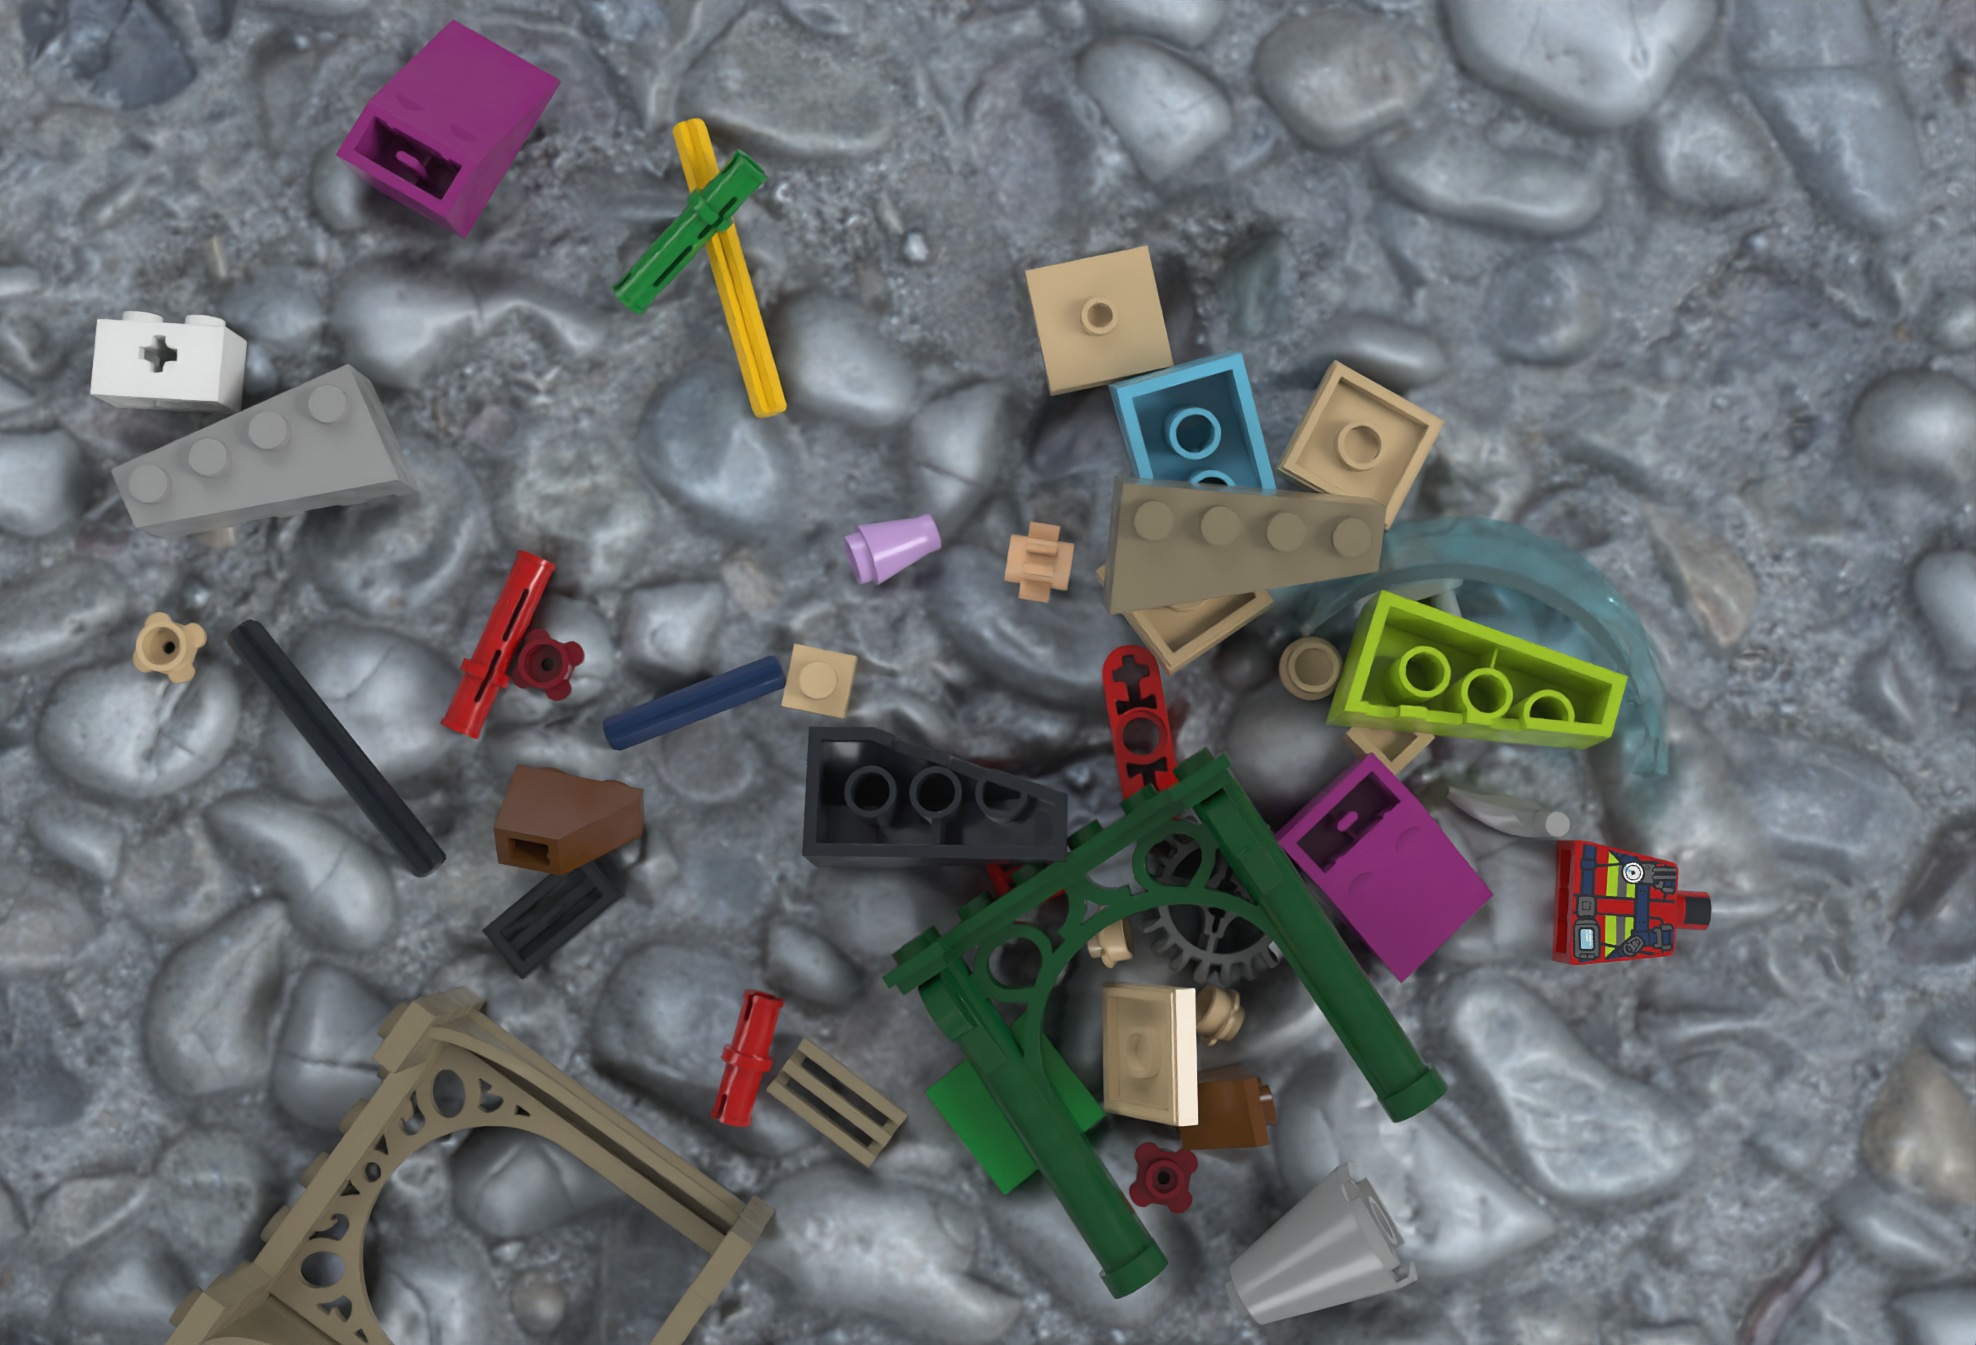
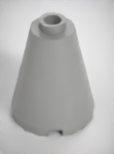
(1321, 1253)

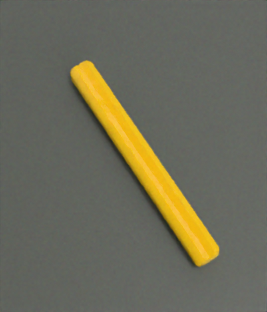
(732, 280)

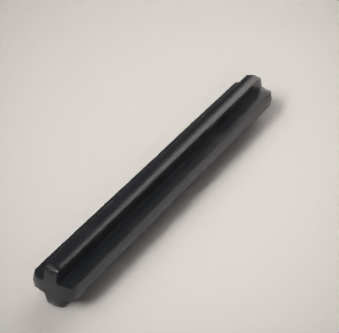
(336, 748)

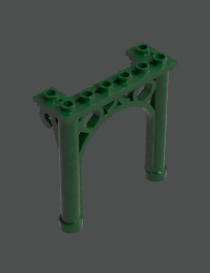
(1019, 1077)

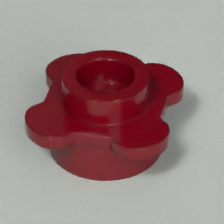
(530, 670)
(1151, 1162)

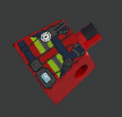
(1619, 905)

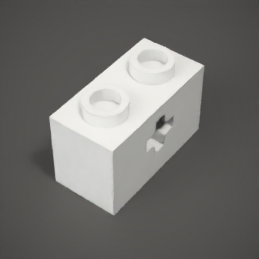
(133, 373)

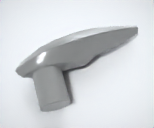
(1438, 590)
(1510, 813)

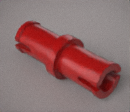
(747, 1058)

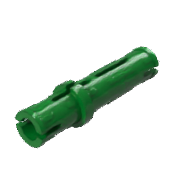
(703, 217)

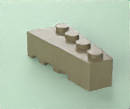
(1218, 541)

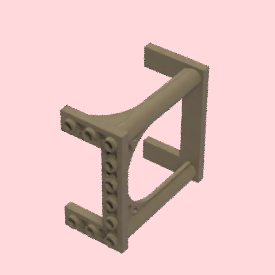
(446, 1031)

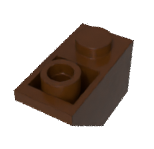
(564, 820)
(1230, 1110)

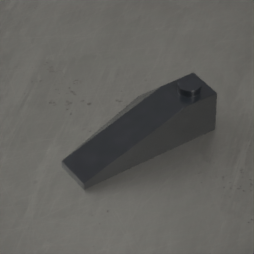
(915, 806)

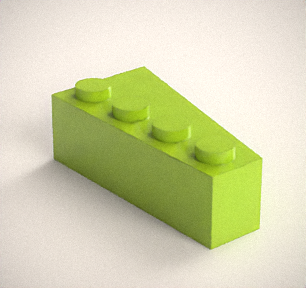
(1460, 679)

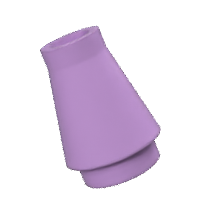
(888, 547)

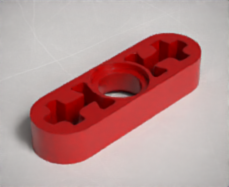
(1118, 692)

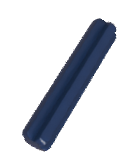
(694, 703)

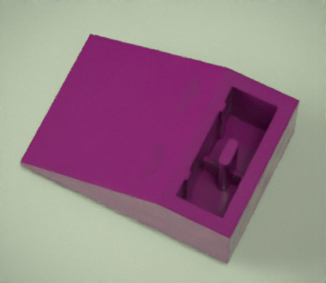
(448, 126)
(1383, 865)

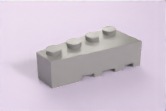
(276, 459)

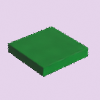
(983, 1127)

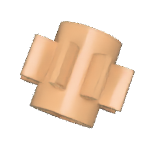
(1039, 562)

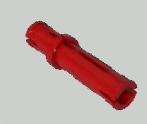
(498, 645)

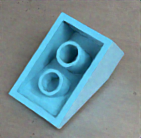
(1194, 424)

